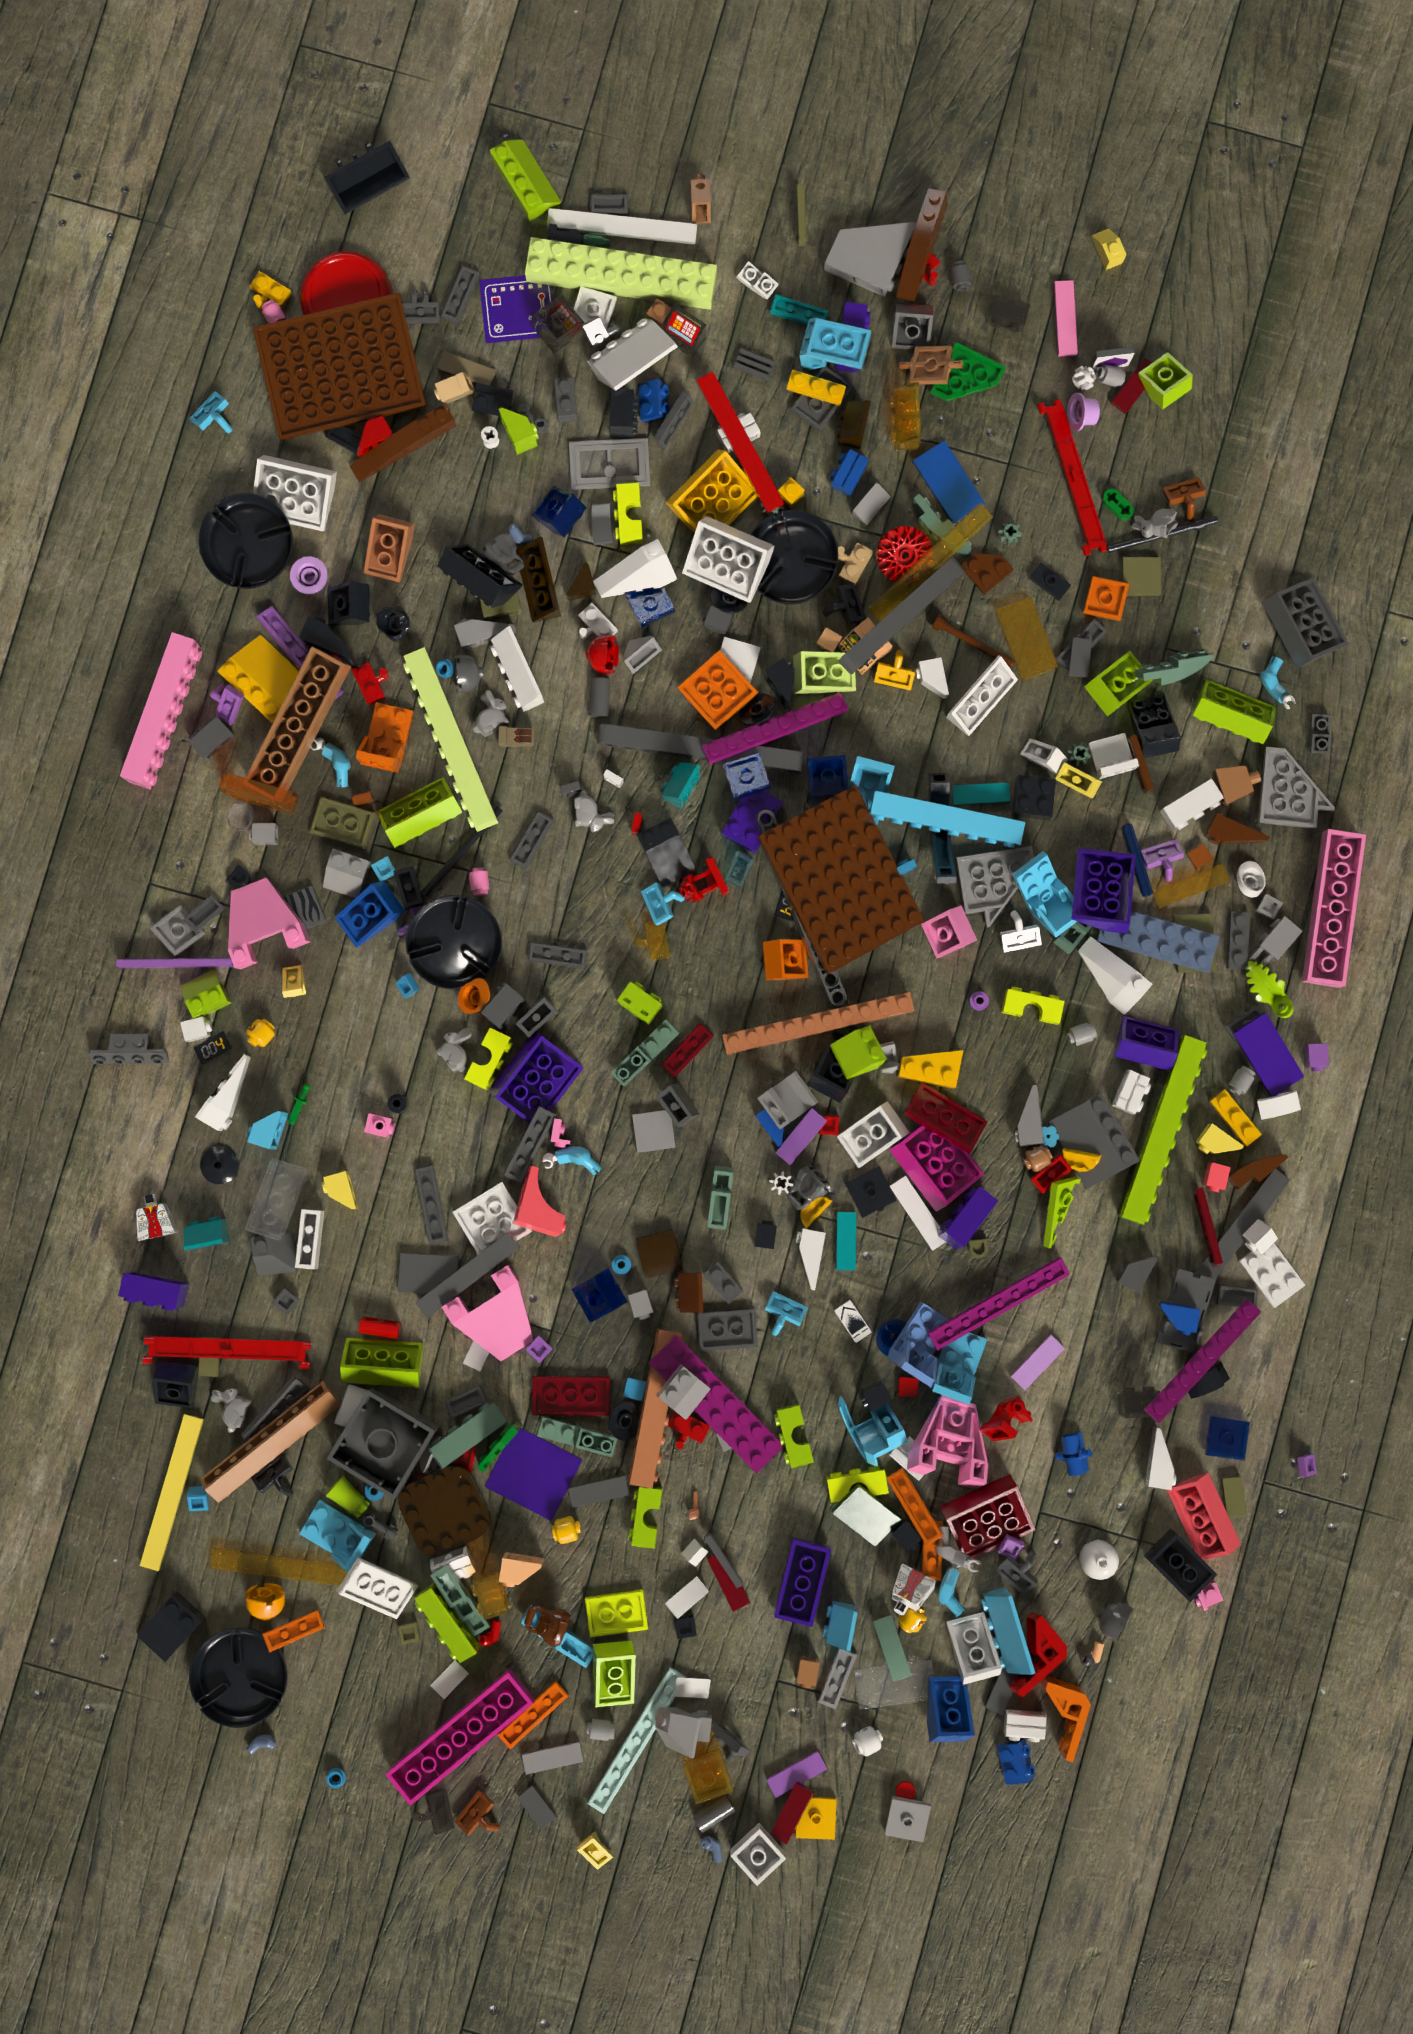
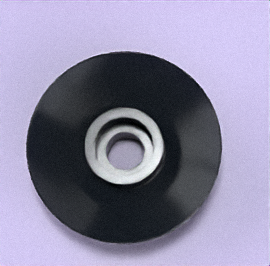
(726, 602)
(757, 709)
(229, 1165)
(628, 1427)

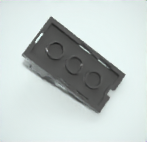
(1189, 1292)

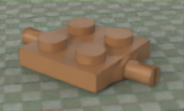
(931, 364)

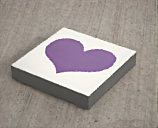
(1115, 357)

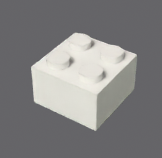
(758, 1854)

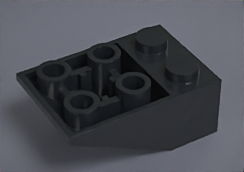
(1154, 725)

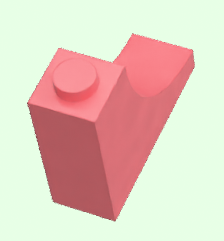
(534, 1212)

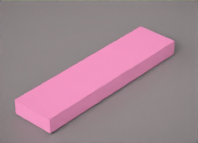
(1065, 318)

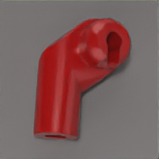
(492, 1635)

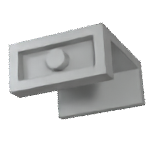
(787, 1100)

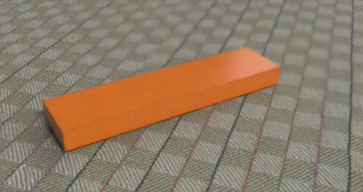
(915, 1506)
(533, 1715)

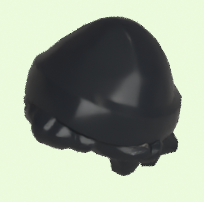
(393, 622)

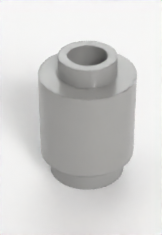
(1110, 375)
(1081, 1034)
(1241, 1080)
(601, 1729)

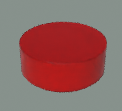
(905, 1790)

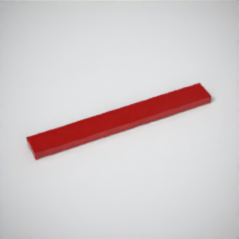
(740, 442)

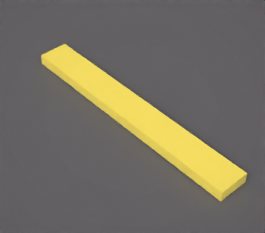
(171, 1492)

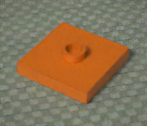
(1106, 598)

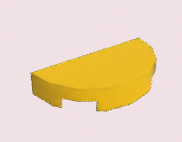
(1080, 1160)
(815, 1208)

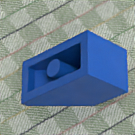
(770, 1126)
(1182, 1317)

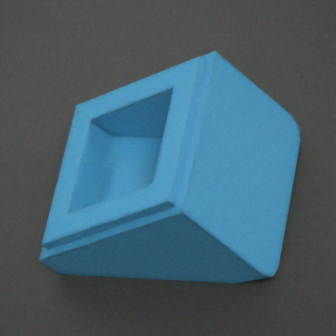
(197, 1499)

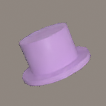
(1082, 411)
(308, 575)

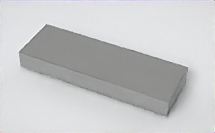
(837, 1678)
(552, 1757)

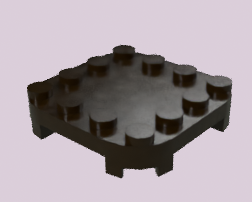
(444, 1510)

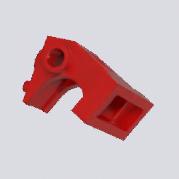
(713, 878)
(1000, 1423)

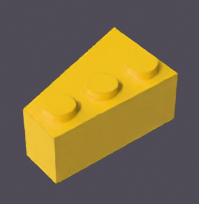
(934, 1068)

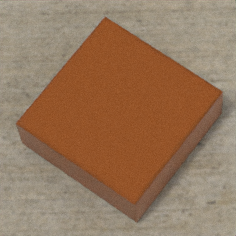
(362, 798)
(1199, 856)

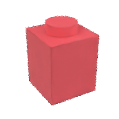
(1216, 1177)

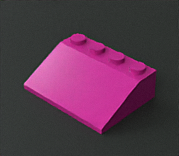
(936, 1166)

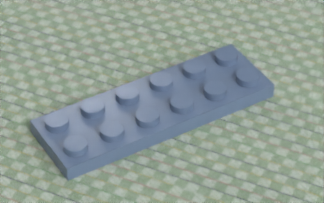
(1165, 942)

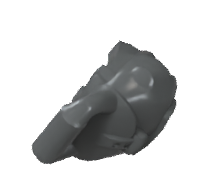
(502, 551)
(810, 1185)

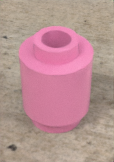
(272, 312)
(479, 882)

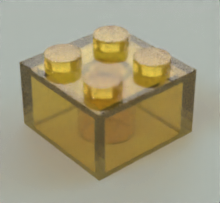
(490, 1594)
(708, 1776)

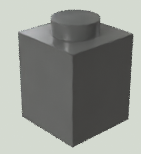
(717, 620)

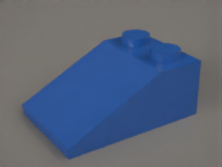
(369, 913)
(948, 1710)

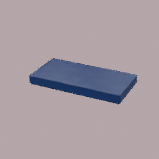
(948, 481)

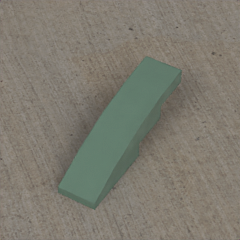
(460, 1599)

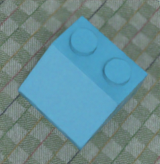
(268, 1130)
(840, 1625)

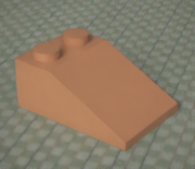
(388, 547)

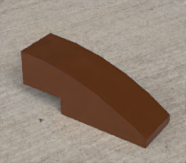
(1255, 1170)

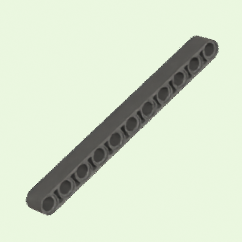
(690, 747)
(836, 985)

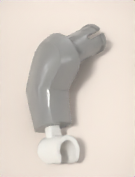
(952, 1554)

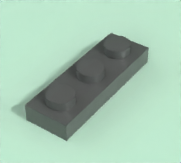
(673, 420)
(1238, 940)

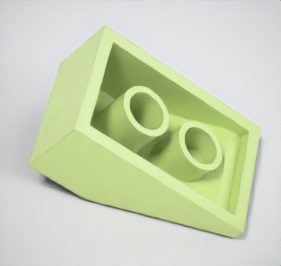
(821, 673)

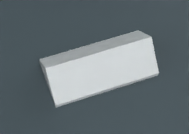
(982, 696)

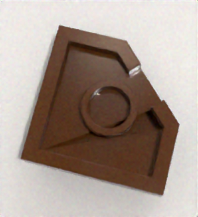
(986, 570)

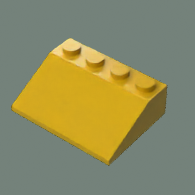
(714, 491)
(261, 676)

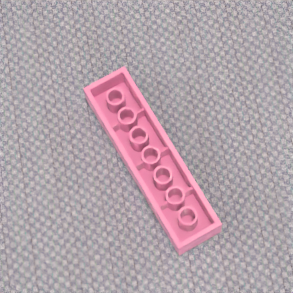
(161, 711)
(1333, 908)

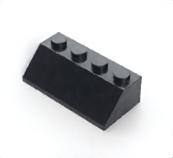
(478, 574)

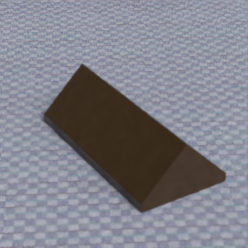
(538, 581)

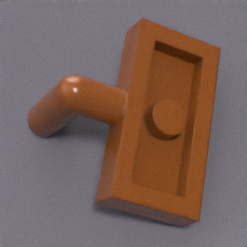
(1186, 492)
(475, 1814)

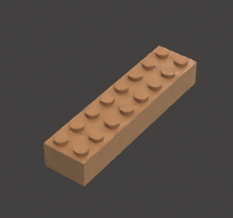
(299, 720)

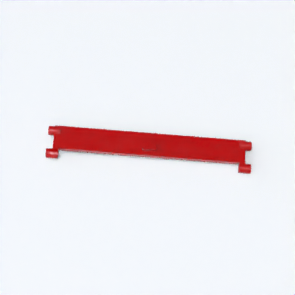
(1075, 477)
(227, 1349)

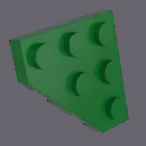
(975, 376)
(498, 1445)

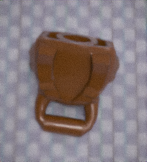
(550, 1625)

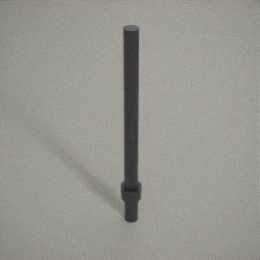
(1197, 524)
(456, 857)

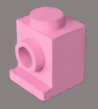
(373, 1120)

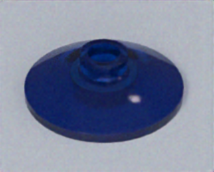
(883, 1334)

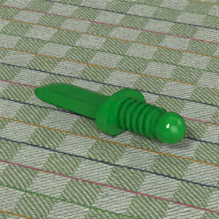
(299, 1103)

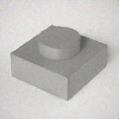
(1269, 906)

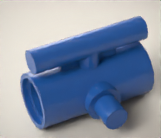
(1074, 1454)

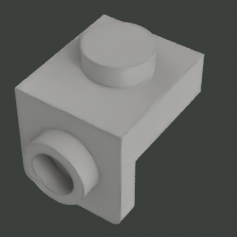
(891, 1064)

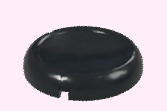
(246, 541)
(802, 557)
(453, 941)
(237, 1678)

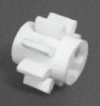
(1084, 377)
(786, 1183)

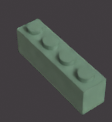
(467, 1435)

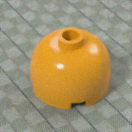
(265, 1601)

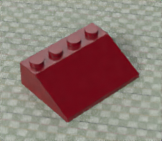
(986, 1516)

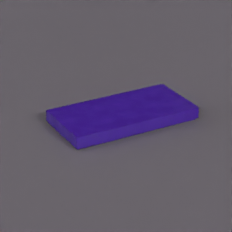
(1268, 1054)

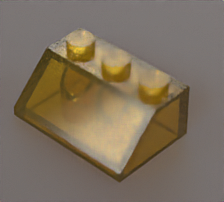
(906, 417)

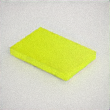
(616, 1613)

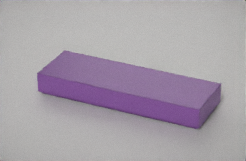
(801, 1136)
(797, 1772)

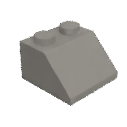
(346, 873)
(683, 1391)

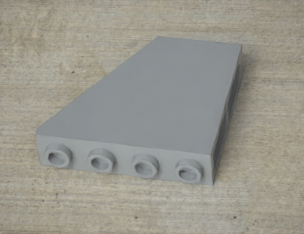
(870, 255)

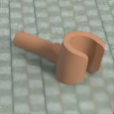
(694, 1513)

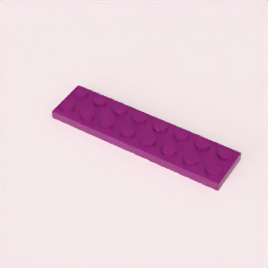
(721, 1407)

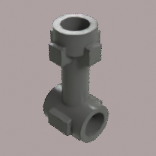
(540, 424)
(371, 1521)

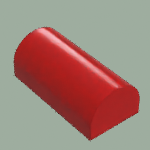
(1051, 1173)
(379, 1327)

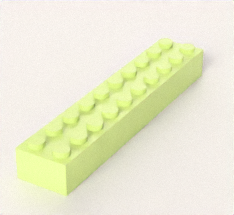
(621, 273)

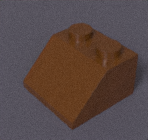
(690, 1292)

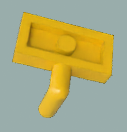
(269, 290)
(894, 674)

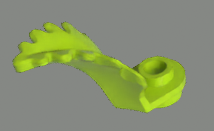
(1268, 989)

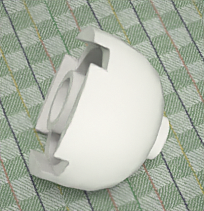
(1099, 1559)

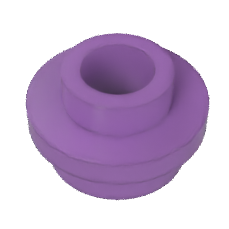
(973, 1003)

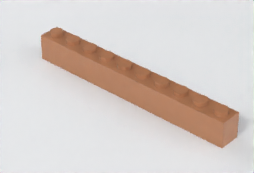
(818, 1023)

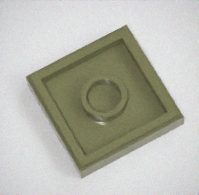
(1143, 575)

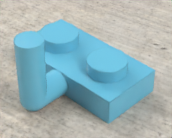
(210, 411)
(658, 902)
(785, 1310)

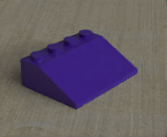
(1103, 889)
(535, 1077)

